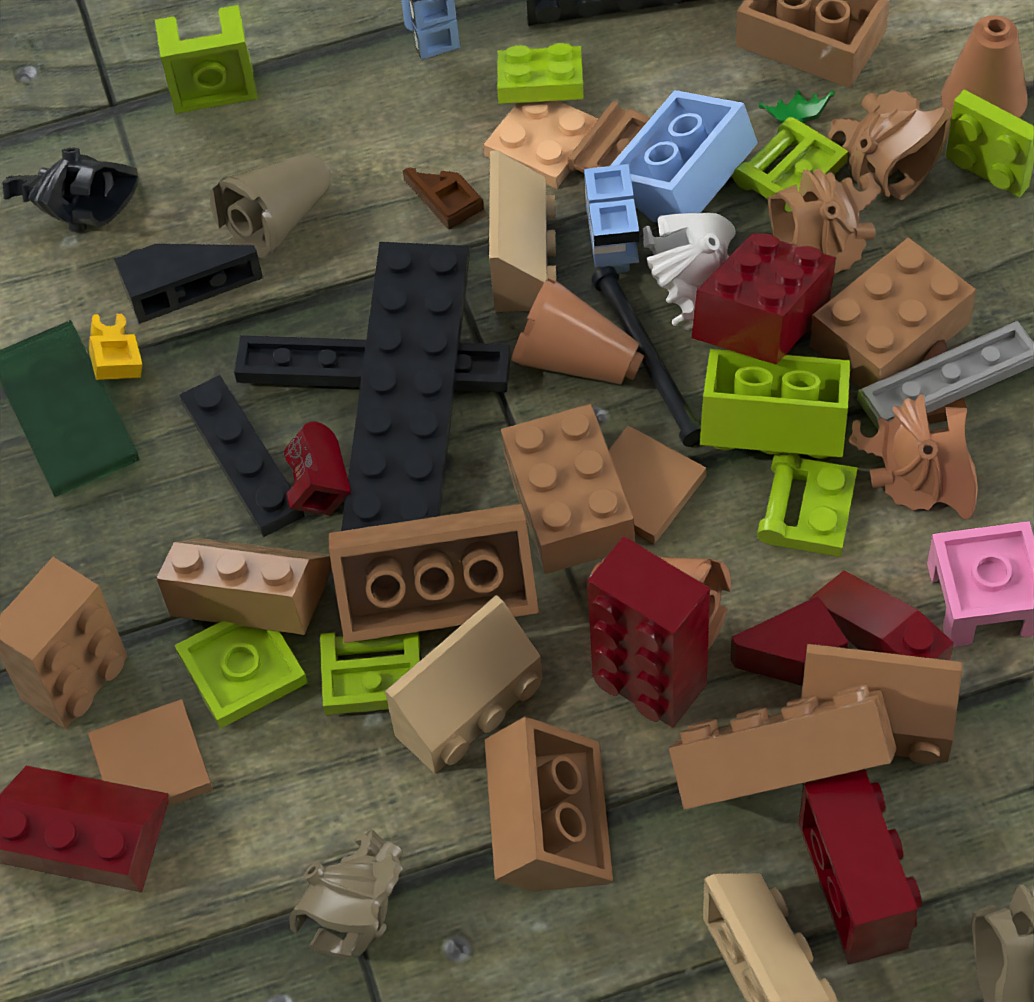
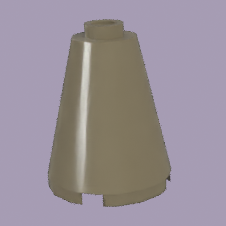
(269, 200)

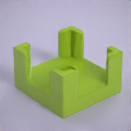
(207, 68)

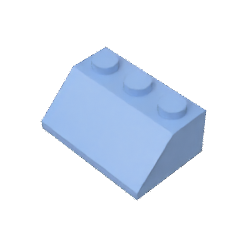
(686, 153)

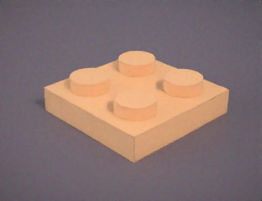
(541, 137)

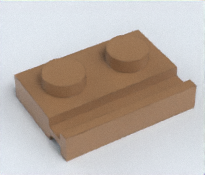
(607, 138)

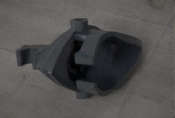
(77, 189)

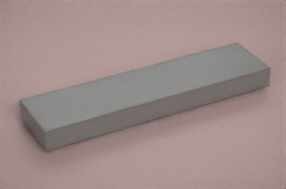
(952, 373)

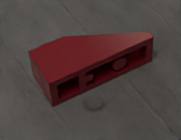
(880, 621)

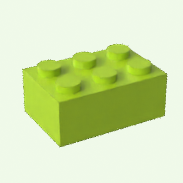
(774, 407)

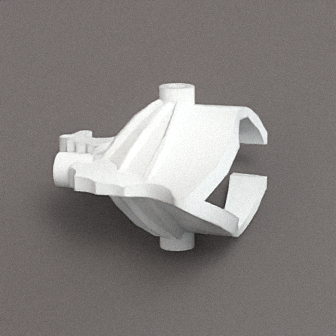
(687, 256)

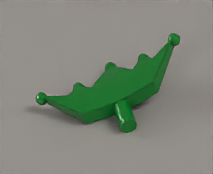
(798, 108)

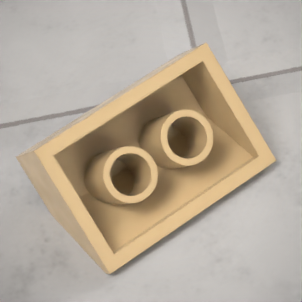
(519, 233)
(464, 686)
(758, 943)

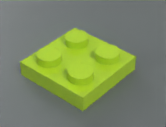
(539, 74)
(991, 143)
(239, 669)

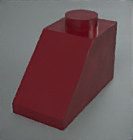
(780, 643)

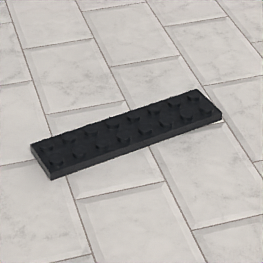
(407, 384)

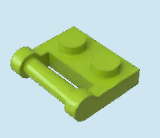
(811, 153)
(823, 508)
(362, 683)

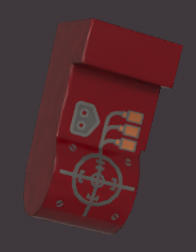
(317, 470)

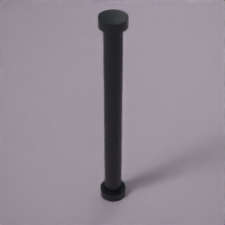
(607, 280)

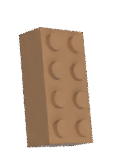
(431, 572)
(782, 748)

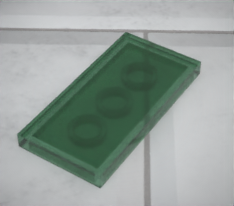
(64, 409)

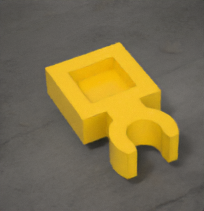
(112, 351)

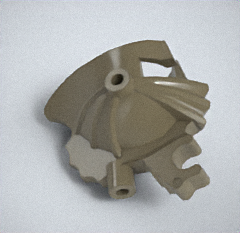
(350, 897)
(1006, 949)

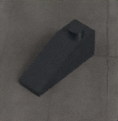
(180, 275)

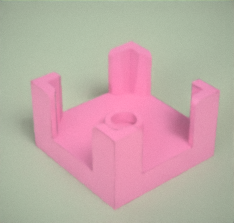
(984, 578)

